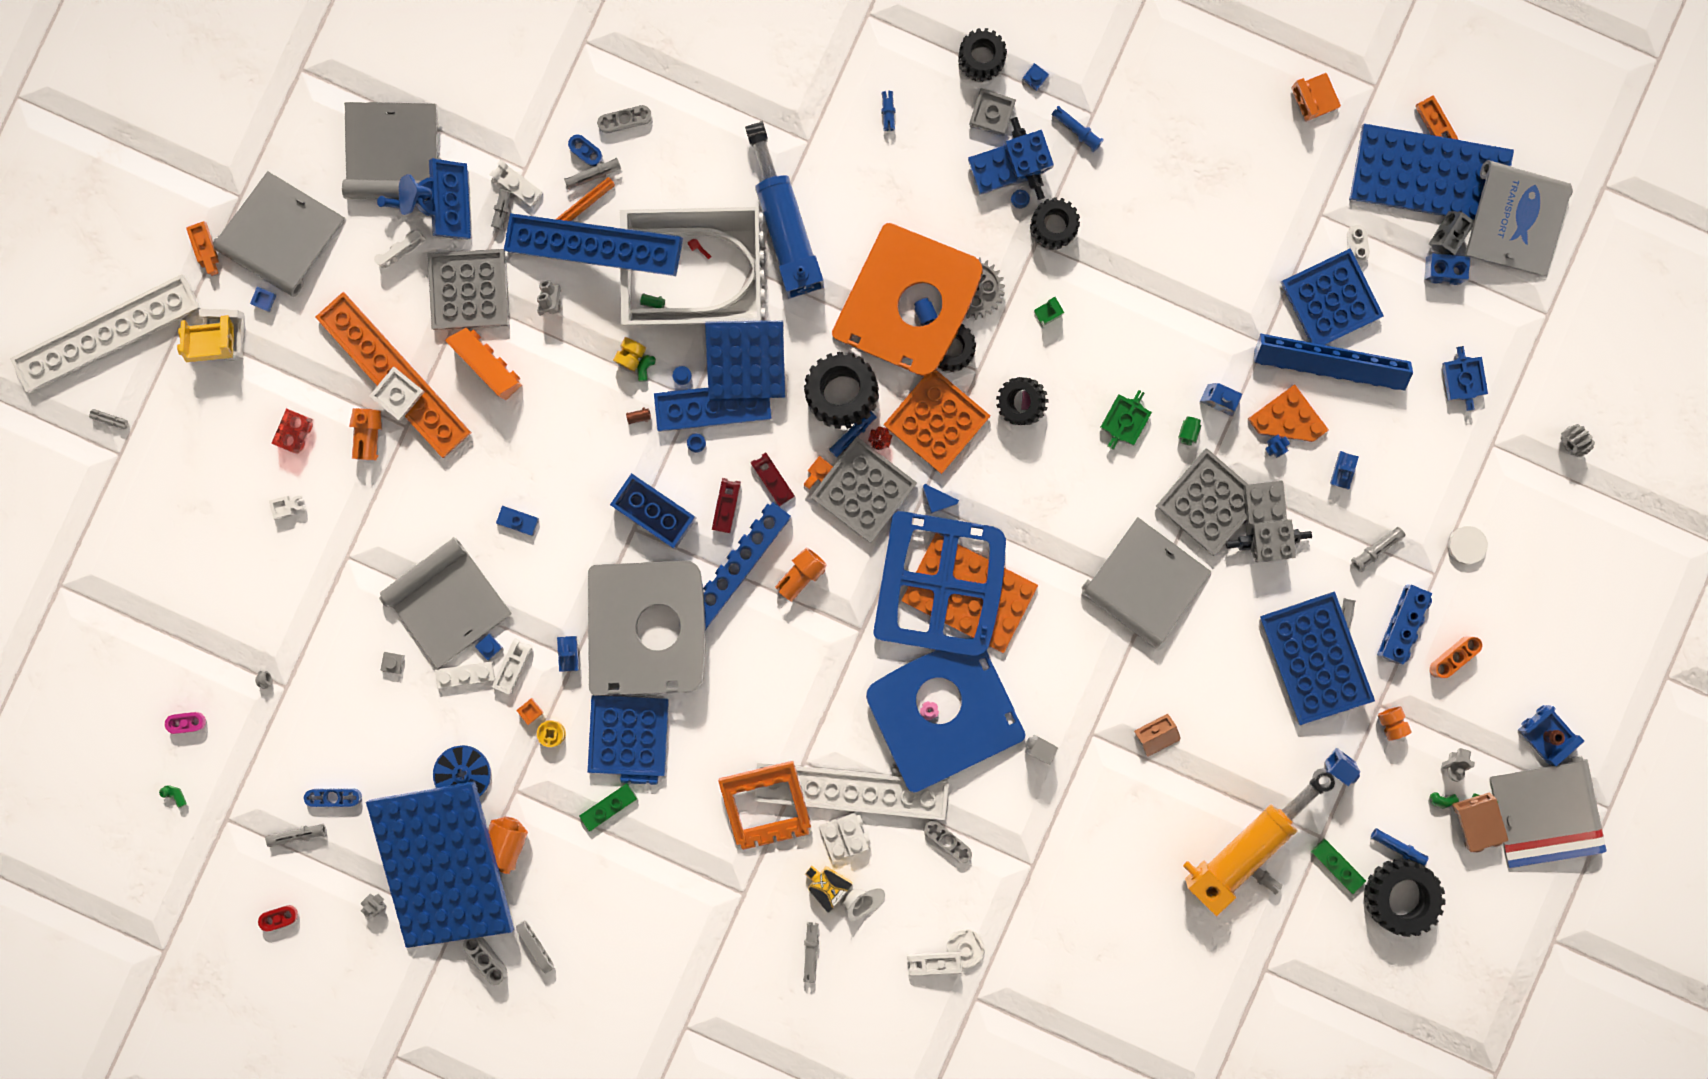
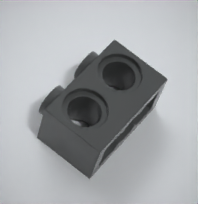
(1451, 233)

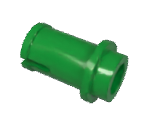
(652, 301)

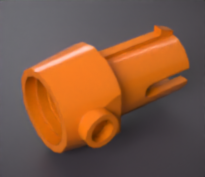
(365, 433)
(806, 567)

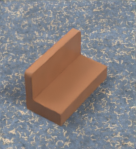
(1158, 735)

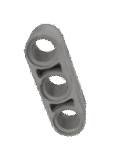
(485, 968)

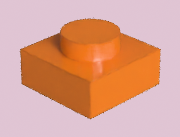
(530, 711)

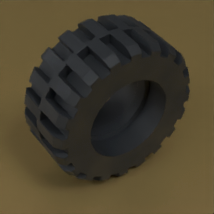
(836, 367)
(1429, 901)

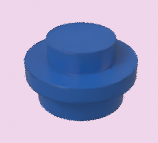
(1020, 199)
(682, 375)
(696, 443)

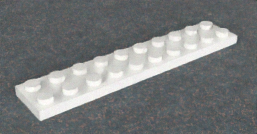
(105, 333)
(858, 793)

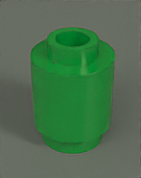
(1190, 430)

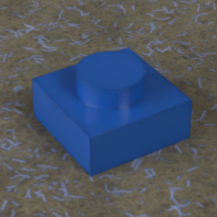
(1035, 76)
(263, 299)
(489, 646)

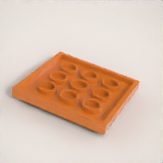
(936, 420)

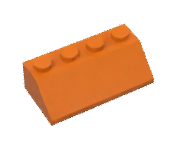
(484, 363)

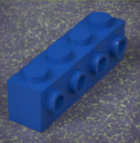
(1405, 624)

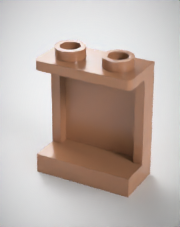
(1481, 822)

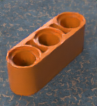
(1464, 653)

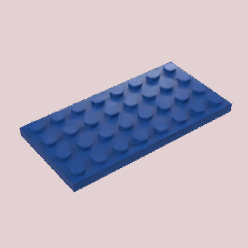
(1421, 171)

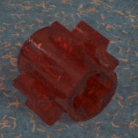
(880, 438)

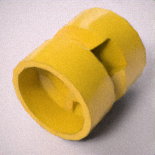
(629, 354)

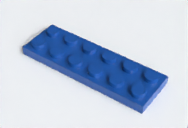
(693, 410)

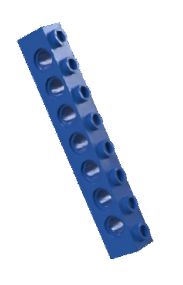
(734, 557)

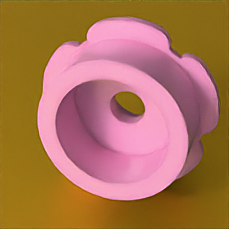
(924, 710)

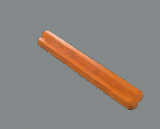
(587, 200)

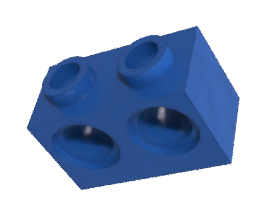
(1446, 264)
(1343, 767)

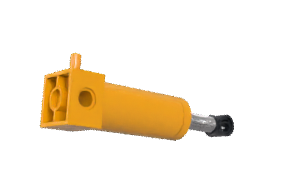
(1250, 849)

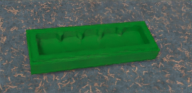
(608, 807)
(1338, 866)

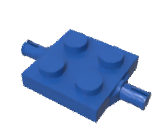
(1465, 378)

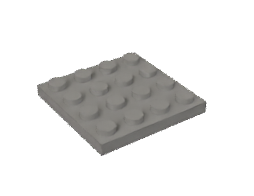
(468, 289)
(863, 489)
(1207, 502)

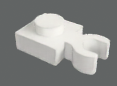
(284, 506)

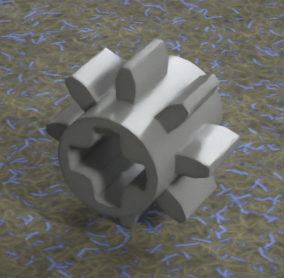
(372, 905)

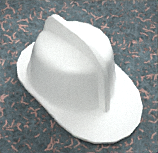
(862, 902)

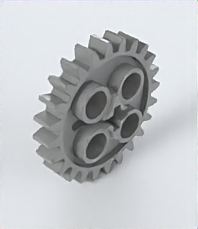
(987, 299)

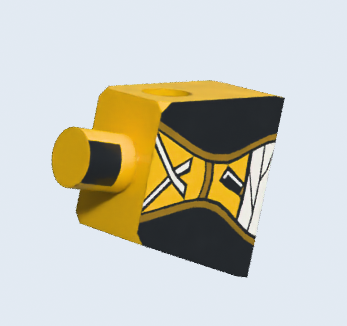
(827, 886)

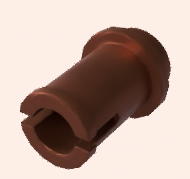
(638, 416)
(1555, 737)

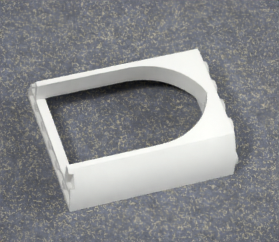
(733, 224)

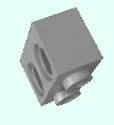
(1041, 749)

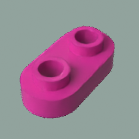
(186, 722)

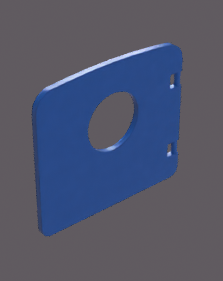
(937, 751)

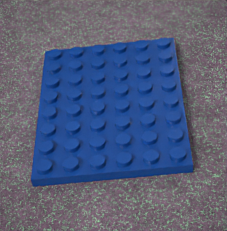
(440, 865)

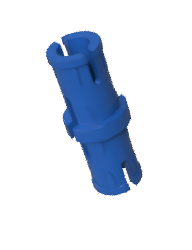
(888, 110)

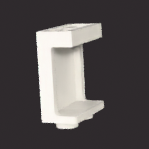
(212, 316)

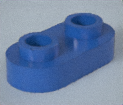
(586, 150)

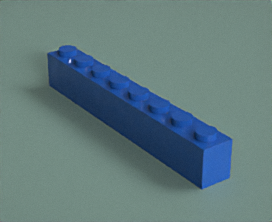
(1333, 362)

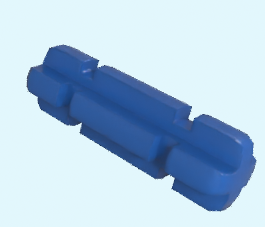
(639, 779)

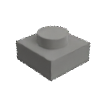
(392, 662)

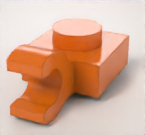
(818, 471)

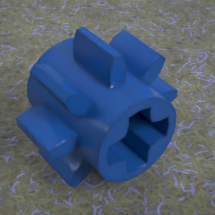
(1277, 446)

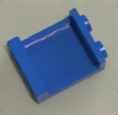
(1544, 720)

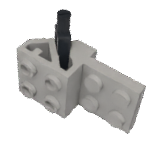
(1267, 528)

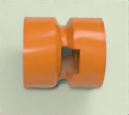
(1394, 722)

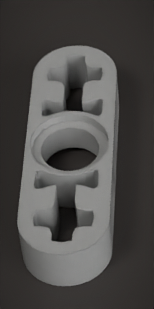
(636, 110)
(962, 845)
(535, 947)

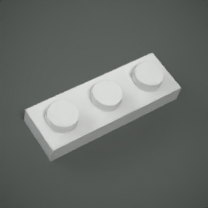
(465, 674)

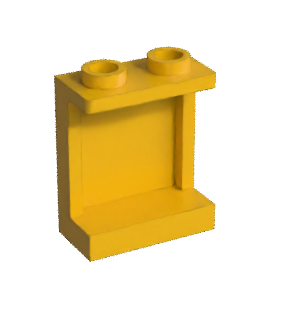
(206, 341)

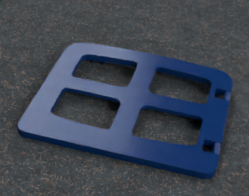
(942, 584)

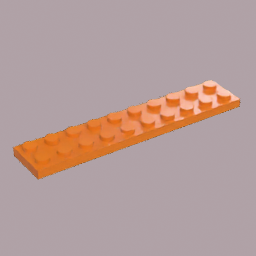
(377, 357)

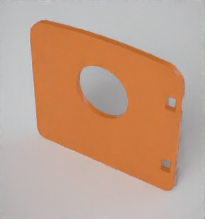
(894, 265)

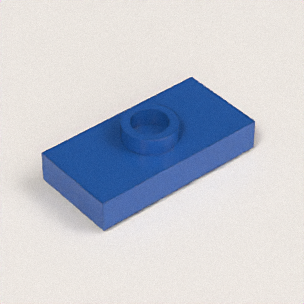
(517, 520)

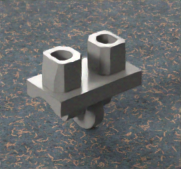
(548, 298)
(1458, 763)

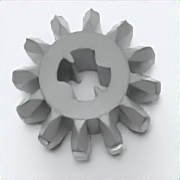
(1577, 440)

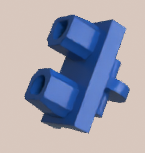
(1344, 470)
(568, 653)

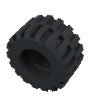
(987, 40)
(1059, 208)
(969, 345)
(1007, 397)

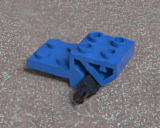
(1016, 162)

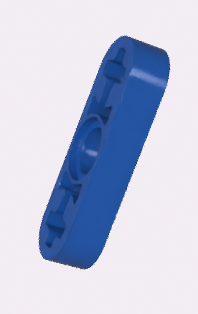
(319, 792)

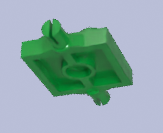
(1125, 419)

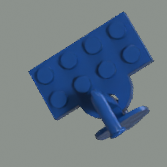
(445, 195)

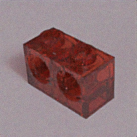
(287, 428)

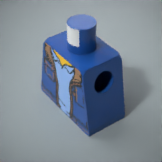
(1222, 398)

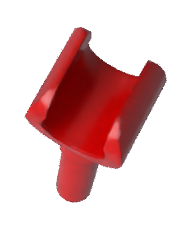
(694, 244)

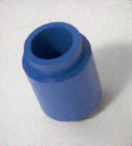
(925, 311)

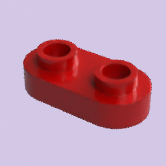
(279, 918)

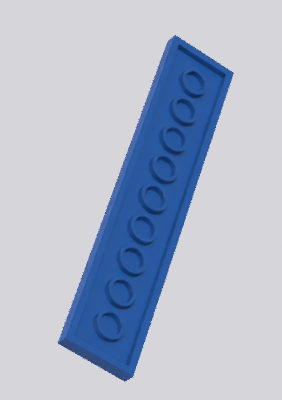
(593, 244)

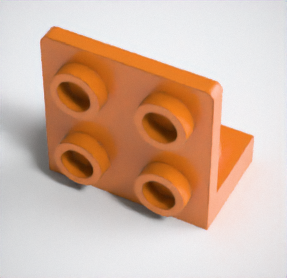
(1315, 96)

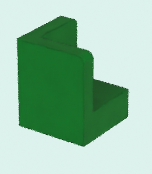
(1049, 311)

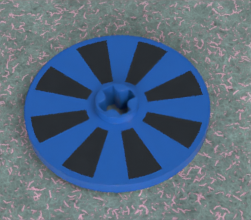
(464, 758)

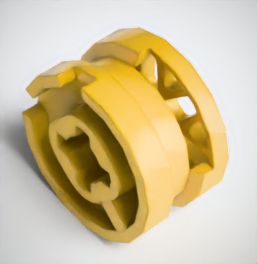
(551, 733)

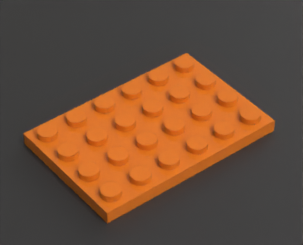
(964, 611)

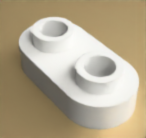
(1358, 243)

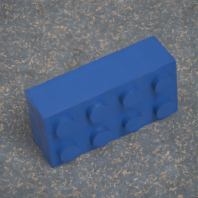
(653, 511)

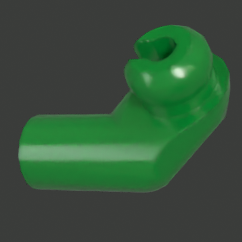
(644, 364)
(175, 793)
(1442, 802)

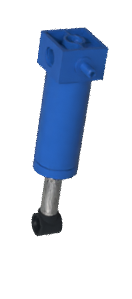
(784, 222)

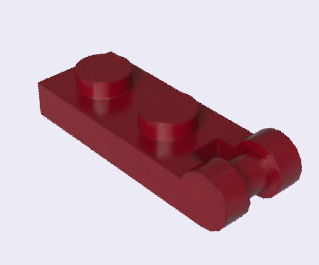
(773, 480)
(726, 506)

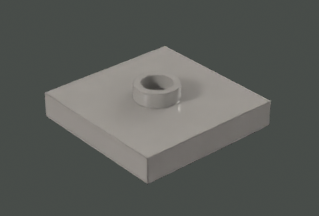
(992, 112)

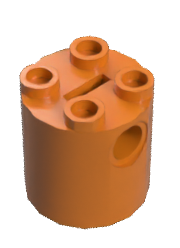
(507, 841)

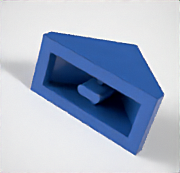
(938, 500)

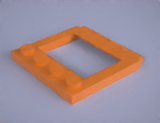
(762, 778)

